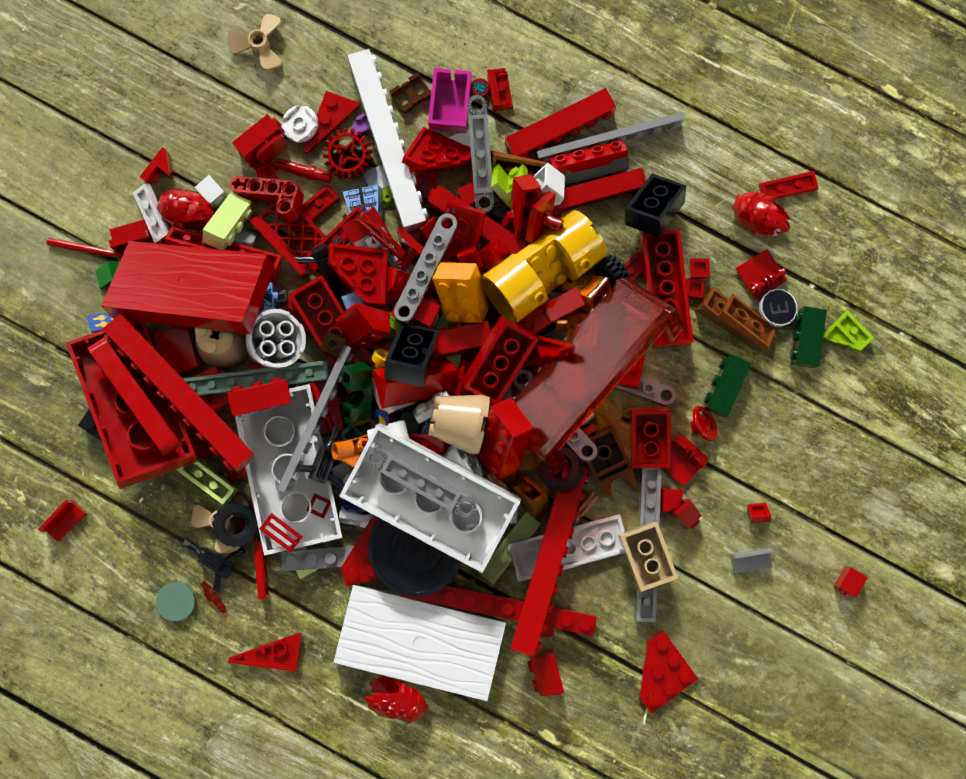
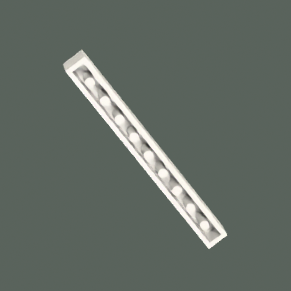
(386, 139)

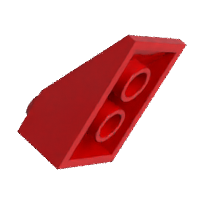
(650, 437)

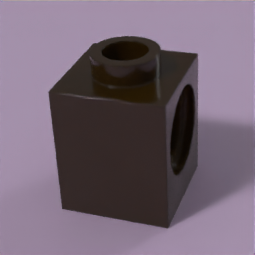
(332, 345)

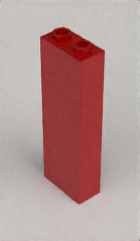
(437, 204)

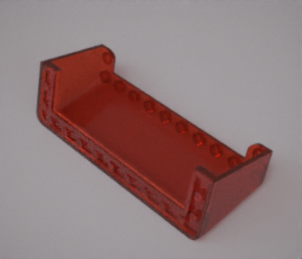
(605, 351)

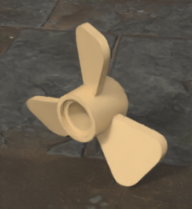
(240, 42)
(203, 518)

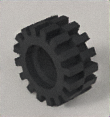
(611, 268)

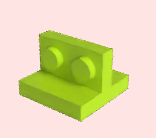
(502, 181)

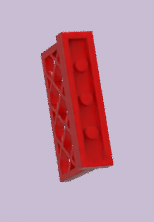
(277, 241)

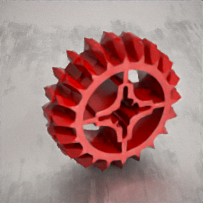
(333, 145)

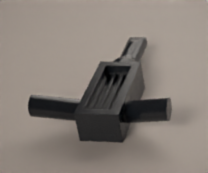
(320, 257)
(323, 463)
(220, 565)

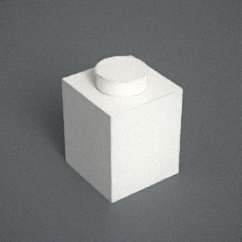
(211, 191)

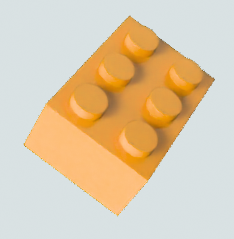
(461, 292)

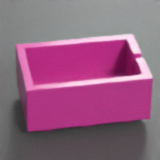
(449, 100)

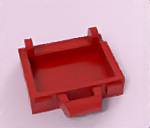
(178, 348)

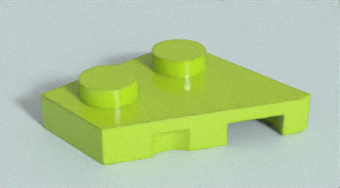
(848, 332)

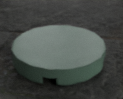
(175, 601)

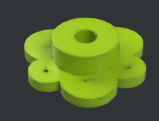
(388, 201)

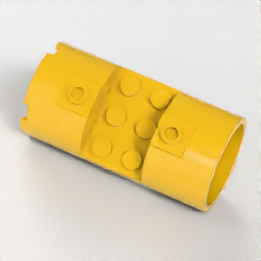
(526, 278)

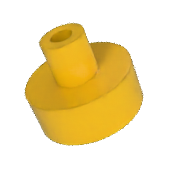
(379, 357)

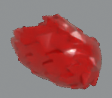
(185, 209)
(760, 214)
(396, 700)

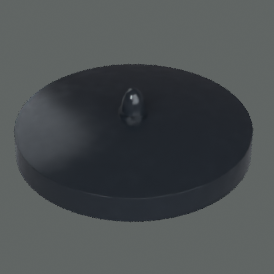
(407, 562)

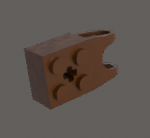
(613, 465)

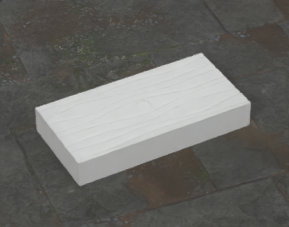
(273, 440)
(465, 539)
(420, 642)

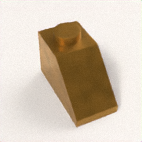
(532, 497)

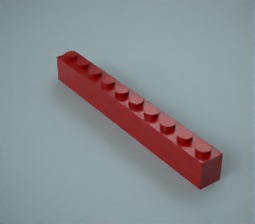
(178, 393)
(548, 567)
(508, 608)

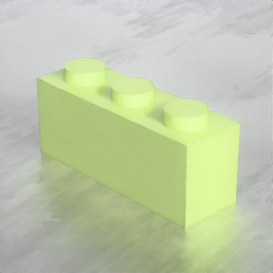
(227, 221)
(209, 481)

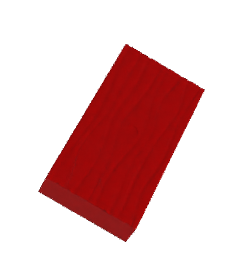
(189, 286)
(125, 441)

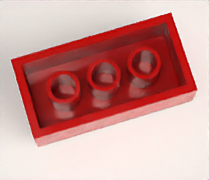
(499, 360)
(505, 438)

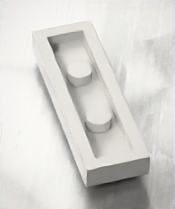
(148, 206)

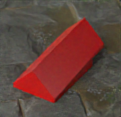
(441, 378)

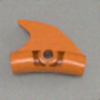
(349, 450)

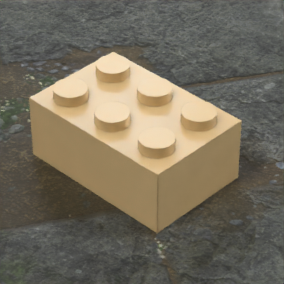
(647, 556)

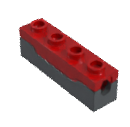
(592, 162)

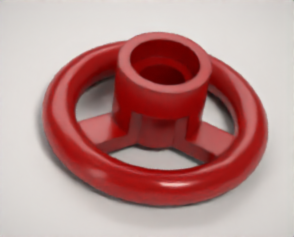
(701, 425)

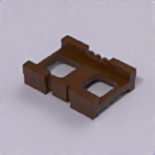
(407, 88)

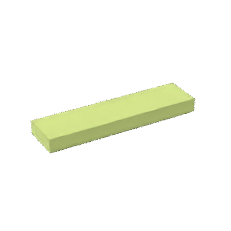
(501, 557)

